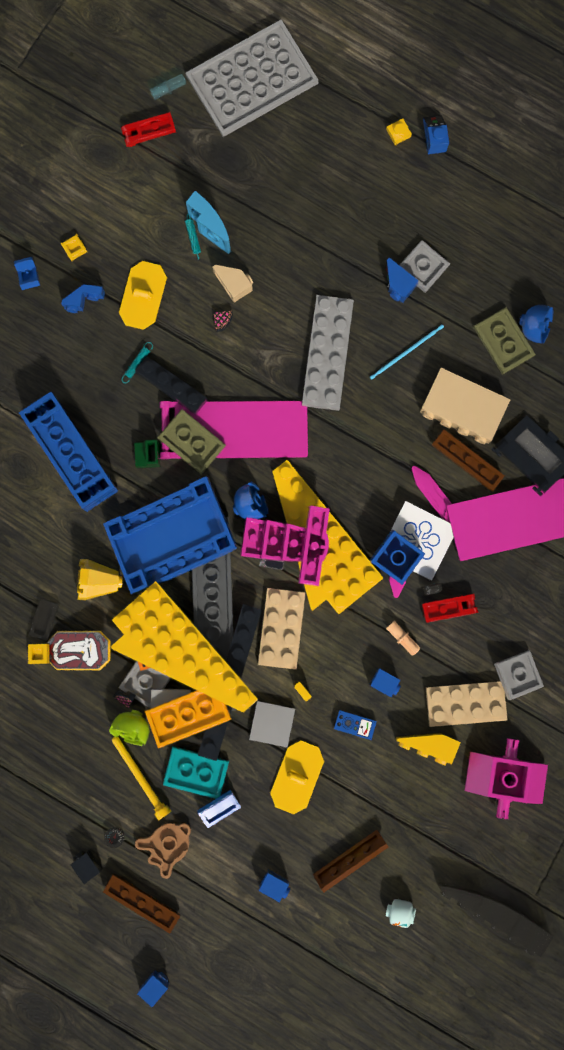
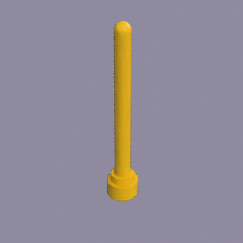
(160, 808)

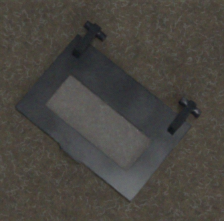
(533, 454)

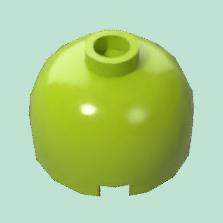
(131, 727)

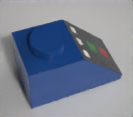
(436, 134)
(399, 281)

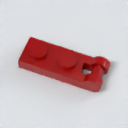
(148, 129)
(449, 608)

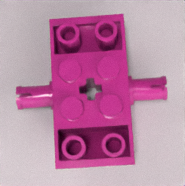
(487, 776)

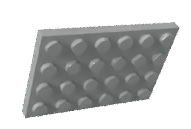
(252, 78)

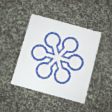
(427, 533)

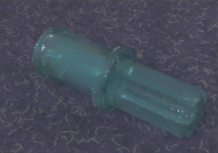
(167, 86)

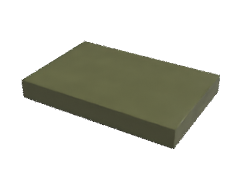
(504, 340)
(191, 441)

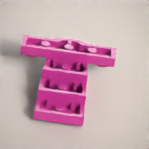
(290, 543)

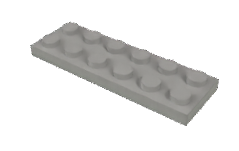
(327, 352)

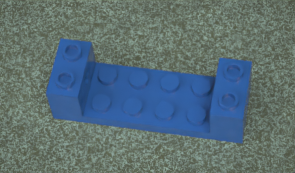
(68, 452)

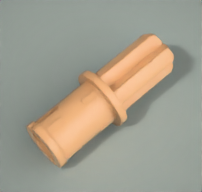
(403, 638)

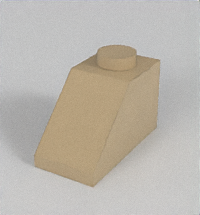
(233, 281)

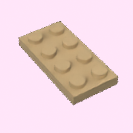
(281, 628)
(466, 704)

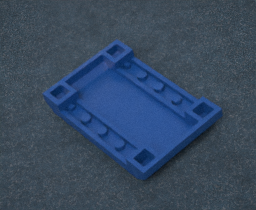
(170, 536)

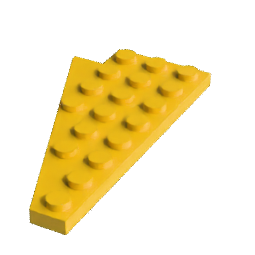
(168, 642)

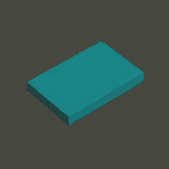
(195, 773)

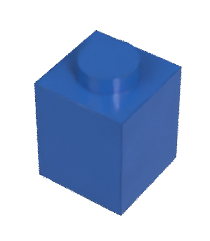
(385, 683)
(274, 886)
(153, 988)

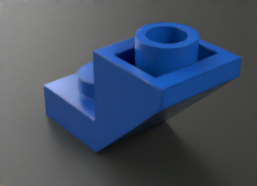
(76, 300)

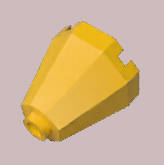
(96, 580)

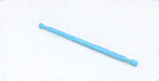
(406, 352)

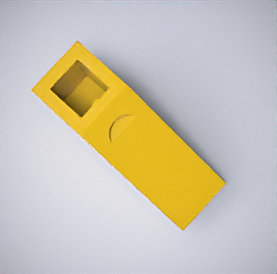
(436, 745)

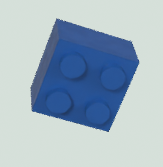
(397, 557)

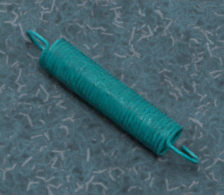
(193, 236)
(141, 356)

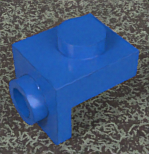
(27, 273)

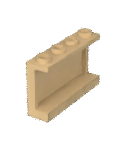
(464, 406)

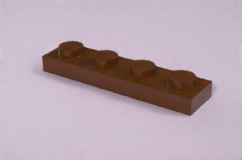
(468, 460)
(350, 861)
(141, 903)

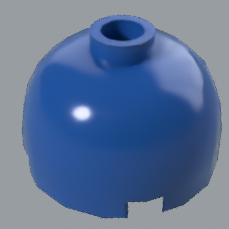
(536, 323)
(249, 503)

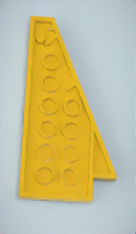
(345, 570)

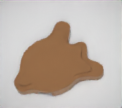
(167, 846)

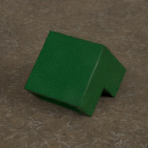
(147, 454)

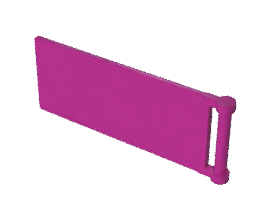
(250, 428)
(507, 521)

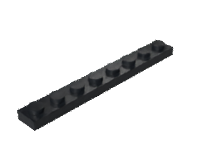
(237, 660)

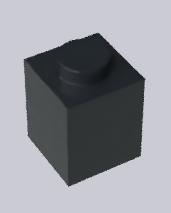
(86, 866)

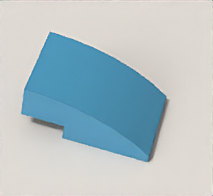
(208, 221)

